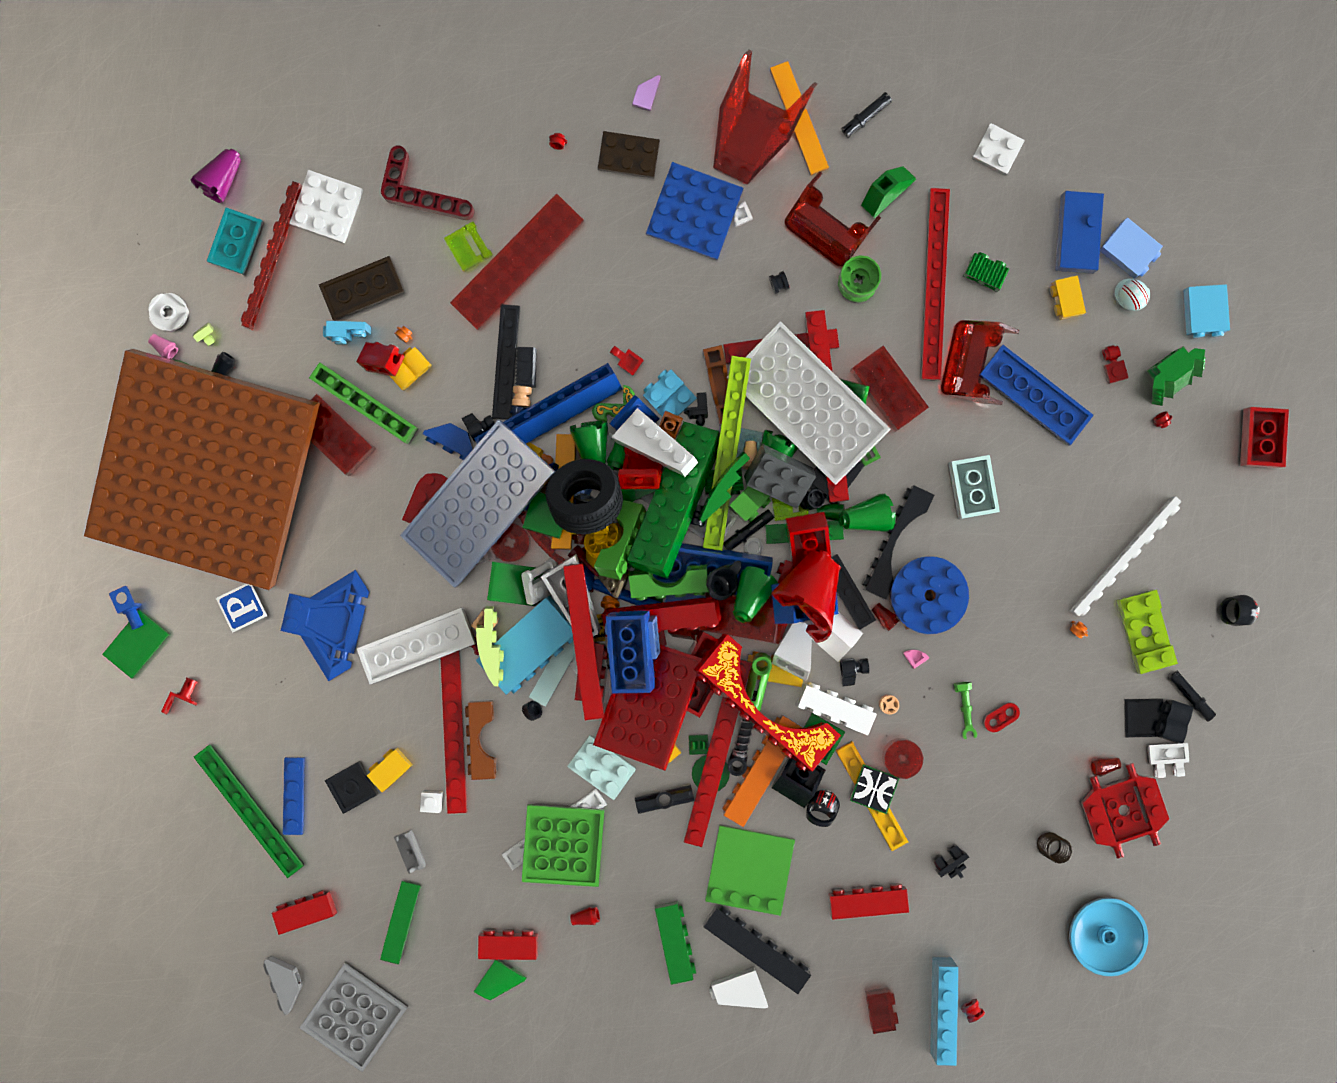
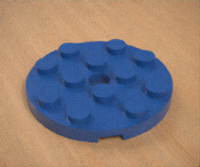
(935, 575)

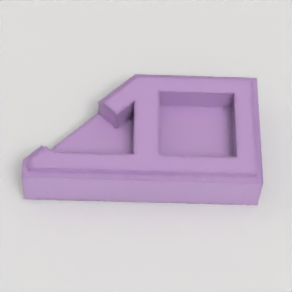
(646, 93)

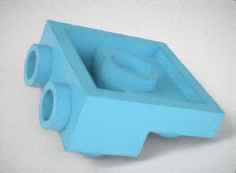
(342, 331)
(669, 394)

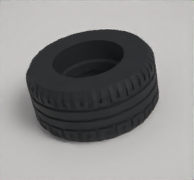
(579, 476)

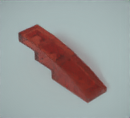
(543, 541)

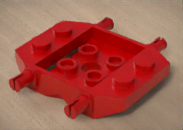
(1132, 824)

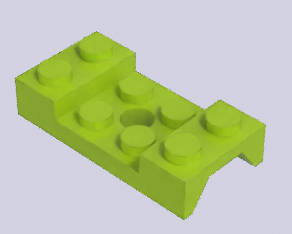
(1152, 651)

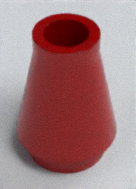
(587, 916)

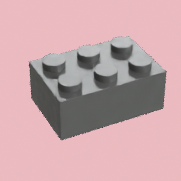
(779, 476)

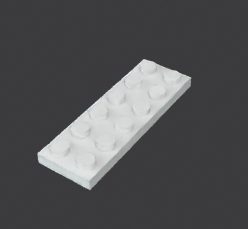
(416, 646)

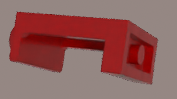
(639, 472)

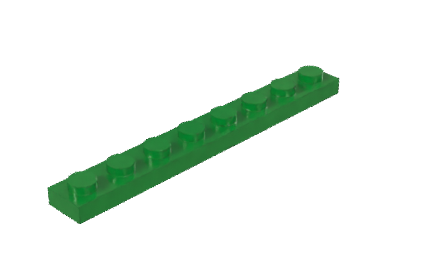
(248, 811)

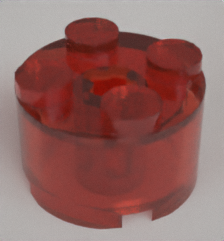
(521, 545)
(913, 757)

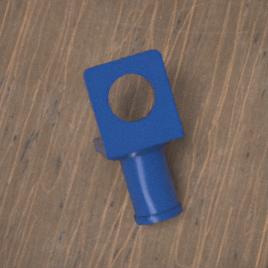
(128, 608)

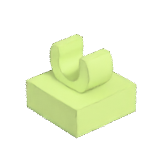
(204, 333)

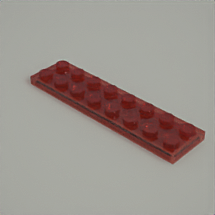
(517, 261)

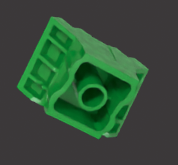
(1175, 372)

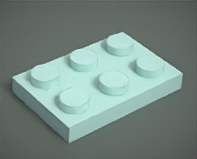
(601, 768)

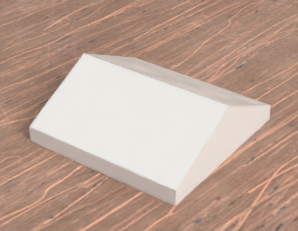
(842, 637)

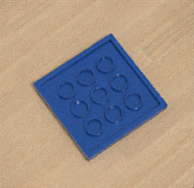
(694, 211)

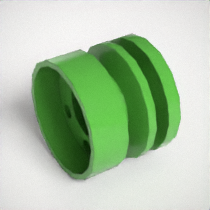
(863, 269)

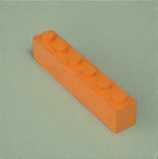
(756, 778)

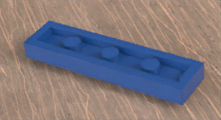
(293, 795)

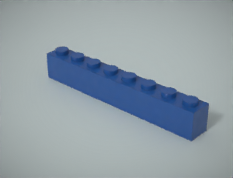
(563, 404)

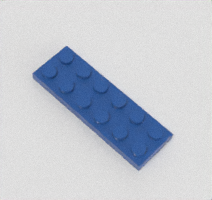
(1036, 395)

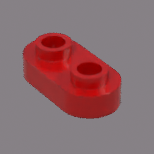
(1001, 718)

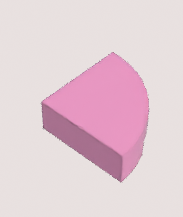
(915, 657)

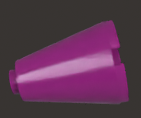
(218, 175)

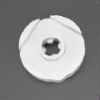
(168, 301)

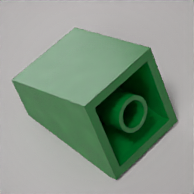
(507, 583)

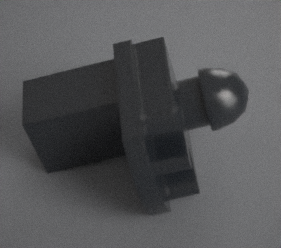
(699, 412)

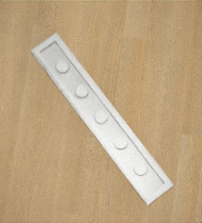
(515, 854)

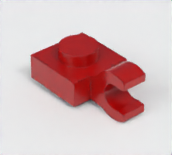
(628, 361)

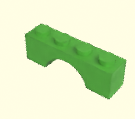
(613, 560)
(646, 585)

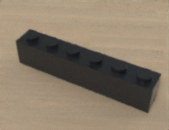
(756, 949)

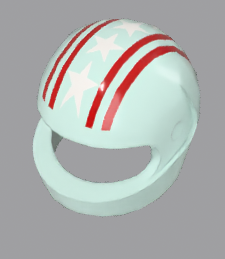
(1132, 294)

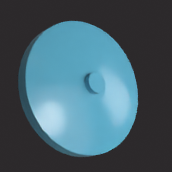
(1108, 936)

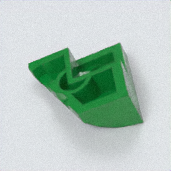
(498, 980)

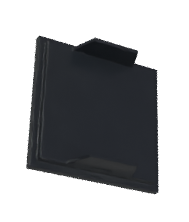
(1141, 717)

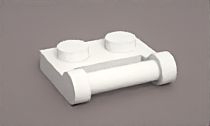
(536, 590)

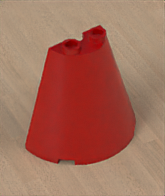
(814, 590)

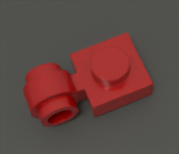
(1116, 369)

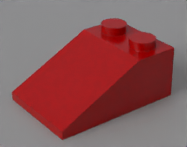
(807, 534)

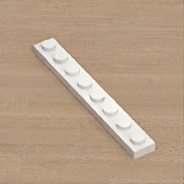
(1131, 551)

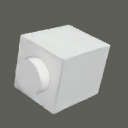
(431, 801)

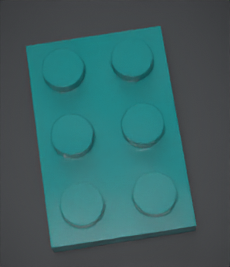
(234, 241)

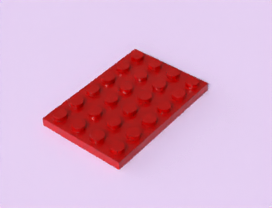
(649, 723)

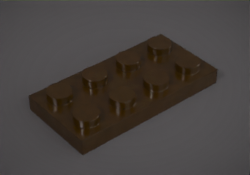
(361, 288)

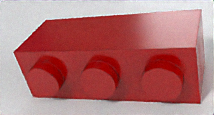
(303, 912)
(508, 945)

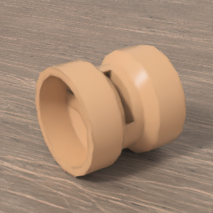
(521, 396)

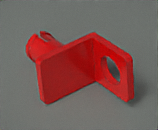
(184, 695)

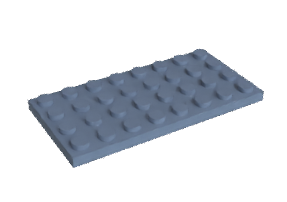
(477, 503)

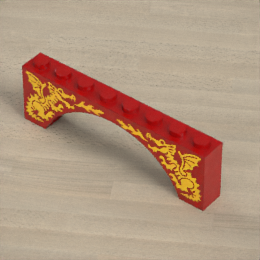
(722, 671)

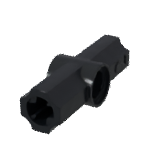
(651, 801)

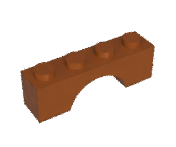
(717, 376)
(482, 765)

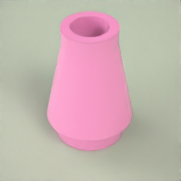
(164, 347)

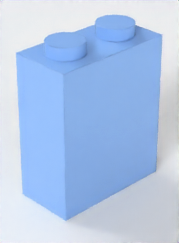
(1131, 248)

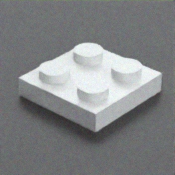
(998, 149)

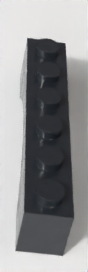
(881, 578)

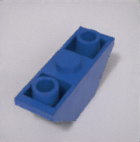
(452, 438)

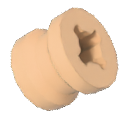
(891, 706)

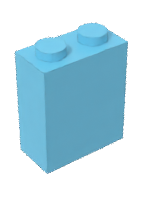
(1206, 310)

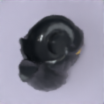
(723, 581)

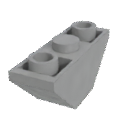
(285, 982)

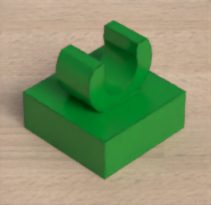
(698, 744)

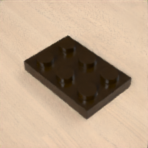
(628, 154)

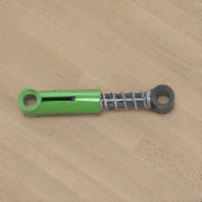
(756, 698)

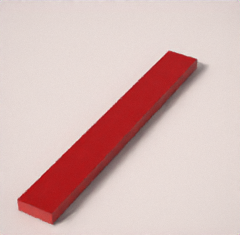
(583, 641)

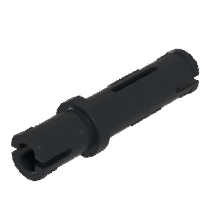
(860, 119)
(744, 533)
(1198, 702)

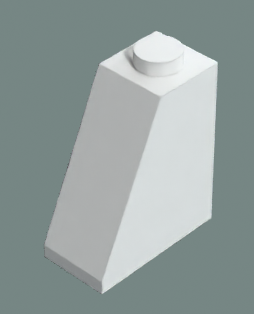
(795, 651)
(739, 990)

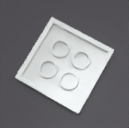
(326, 206)

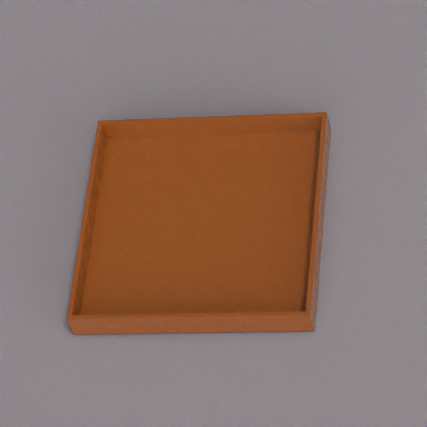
(200, 469)

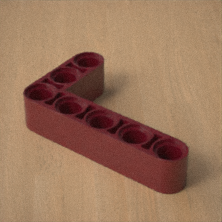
(419, 195)

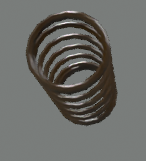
(1051, 837)

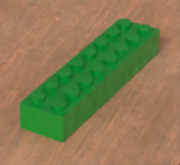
(674, 504)

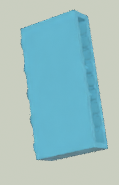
(532, 643)
(944, 1011)

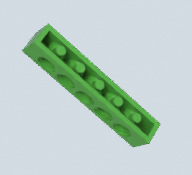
(363, 403)

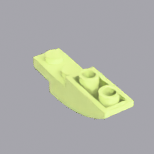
(490, 654)

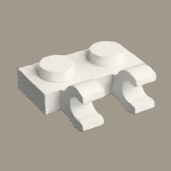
(1166, 754)

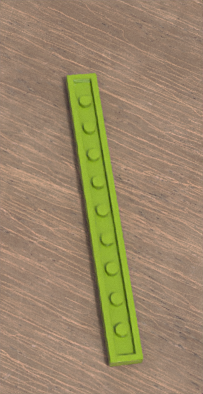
(728, 444)

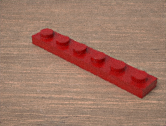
(742, 349)

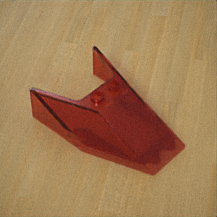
(752, 128)

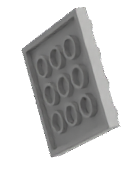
(353, 1017)

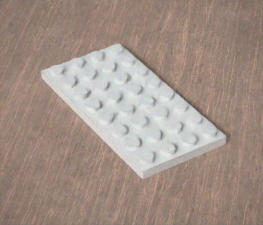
(811, 404)

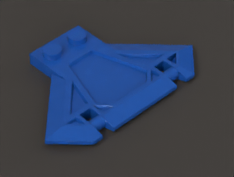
(329, 622)

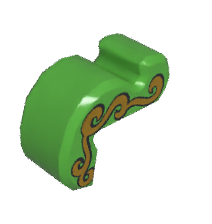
(602, 410)

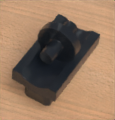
(944, 867)

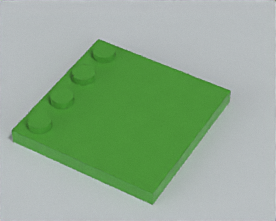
(562, 845)
(750, 870)

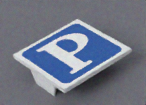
(241, 607)

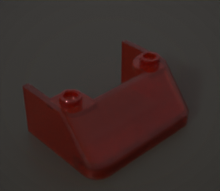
(822, 229)
(968, 358)

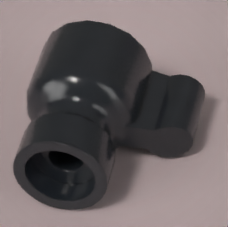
(477, 427)
(849, 669)

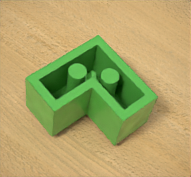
(748, 503)

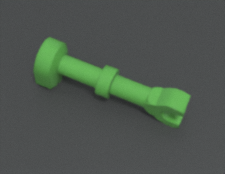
(966, 708)

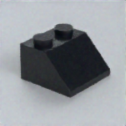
(798, 784)

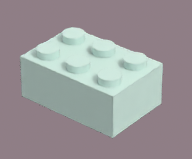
(973, 487)

